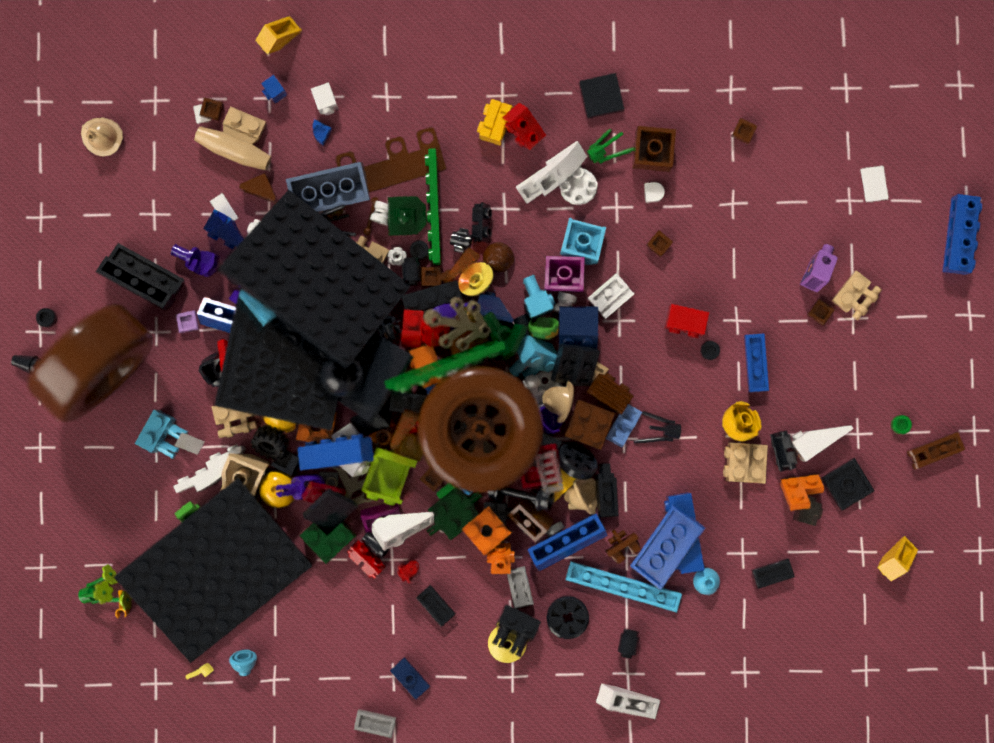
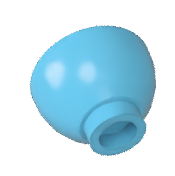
(706, 581)
(243, 661)

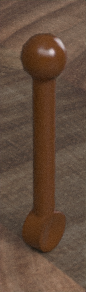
(367, 231)

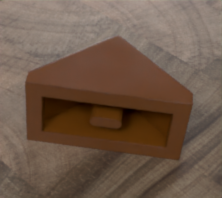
(260, 187)

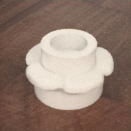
(397, 251)

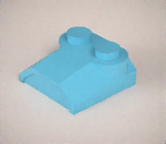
(583, 241)

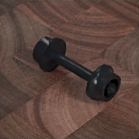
(543, 501)

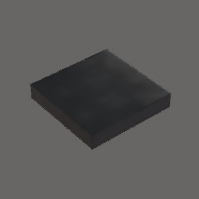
(601, 95)
(847, 484)
(330, 510)

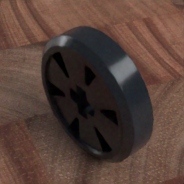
(577, 461)
(568, 629)

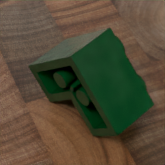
(327, 544)

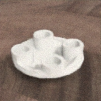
(579, 187)

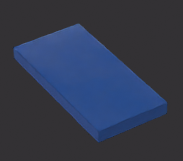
(667, 547)

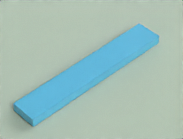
(623, 586)

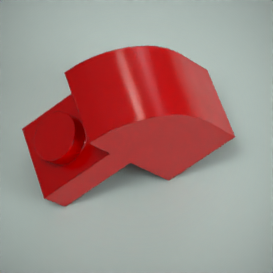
(411, 329)

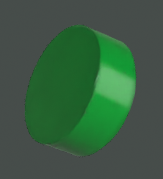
(901, 424)

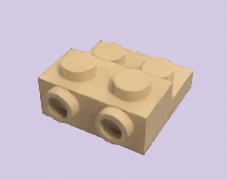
(745, 463)

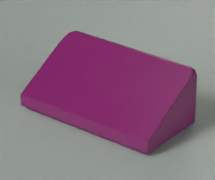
(371, 514)

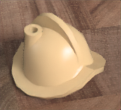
(101, 136)
(559, 400)
(582, 495)

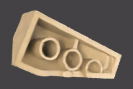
(245, 466)

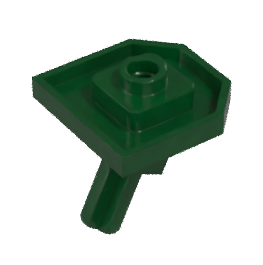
(405, 215)
(509, 333)

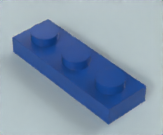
(756, 362)

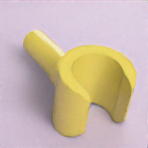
(206, 669)

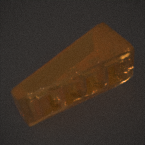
(465, 260)
(405, 424)

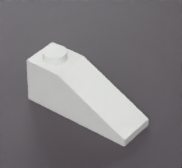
(812, 442)
(399, 527)
(627, 701)

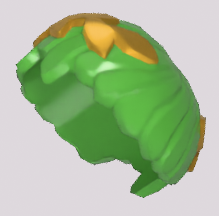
(544, 328)

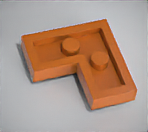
(798, 488)

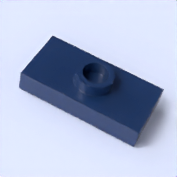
(410, 678)

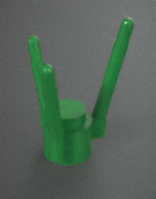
(596, 152)

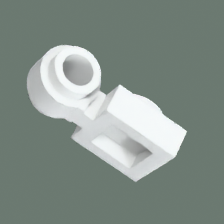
(532, 383)

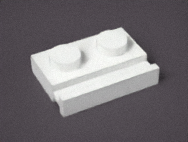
(610, 296)

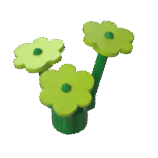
(102, 592)

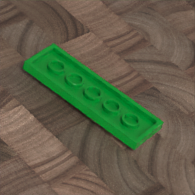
(441, 367)

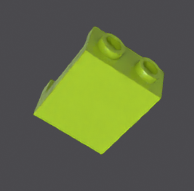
(387, 476)

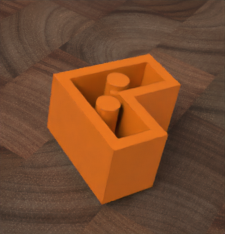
(422, 357)

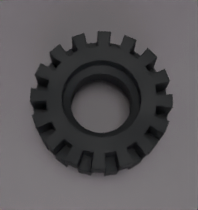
(270, 442)

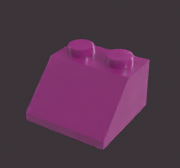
(564, 273)

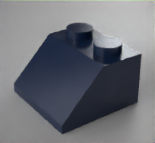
(578, 326)

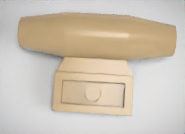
(237, 139)

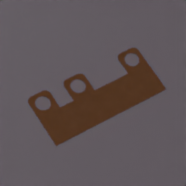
(401, 165)

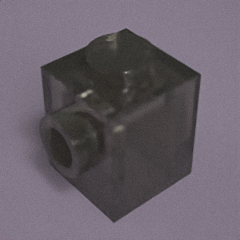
(810, 514)

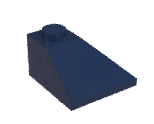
(491, 303)

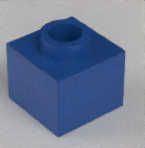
(273, 89)

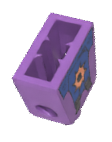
(819, 269)

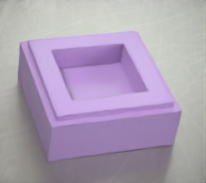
(187, 321)

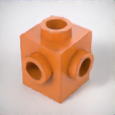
(501, 559)

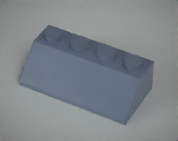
(331, 187)

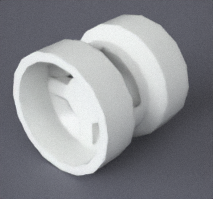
(380, 214)
(564, 299)

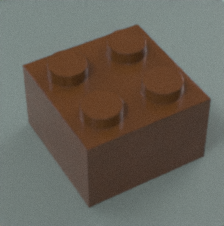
(654, 148)
(589, 424)

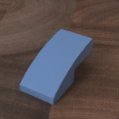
(623, 426)

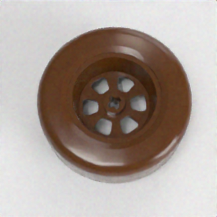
(89, 362)
(477, 469)

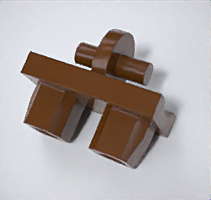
(630, 541)

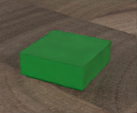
(445, 490)

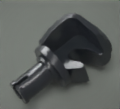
(211, 369)

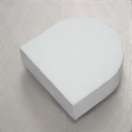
(653, 192)

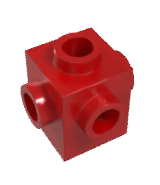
(431, 335)

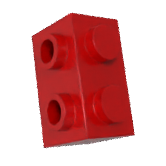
(524, 126)
(686, 320)

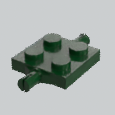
(453, 513)

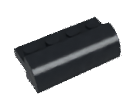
(141, 277)

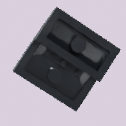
(575, 365)

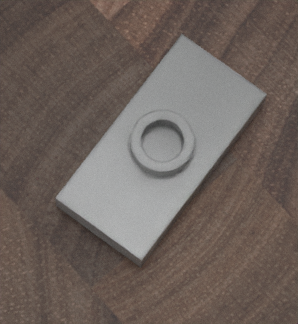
(520, 587)
(375, 723)

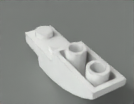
(553, 174)
(206, 478)

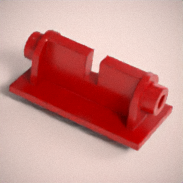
(360, 553)
(407, 571)

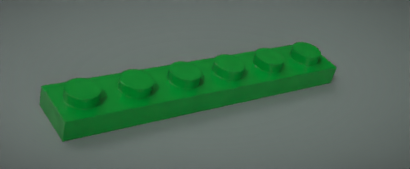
(433, 200)

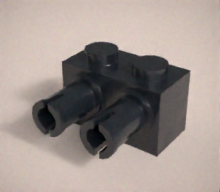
(517, 623)

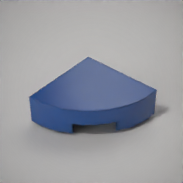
(321, 131)

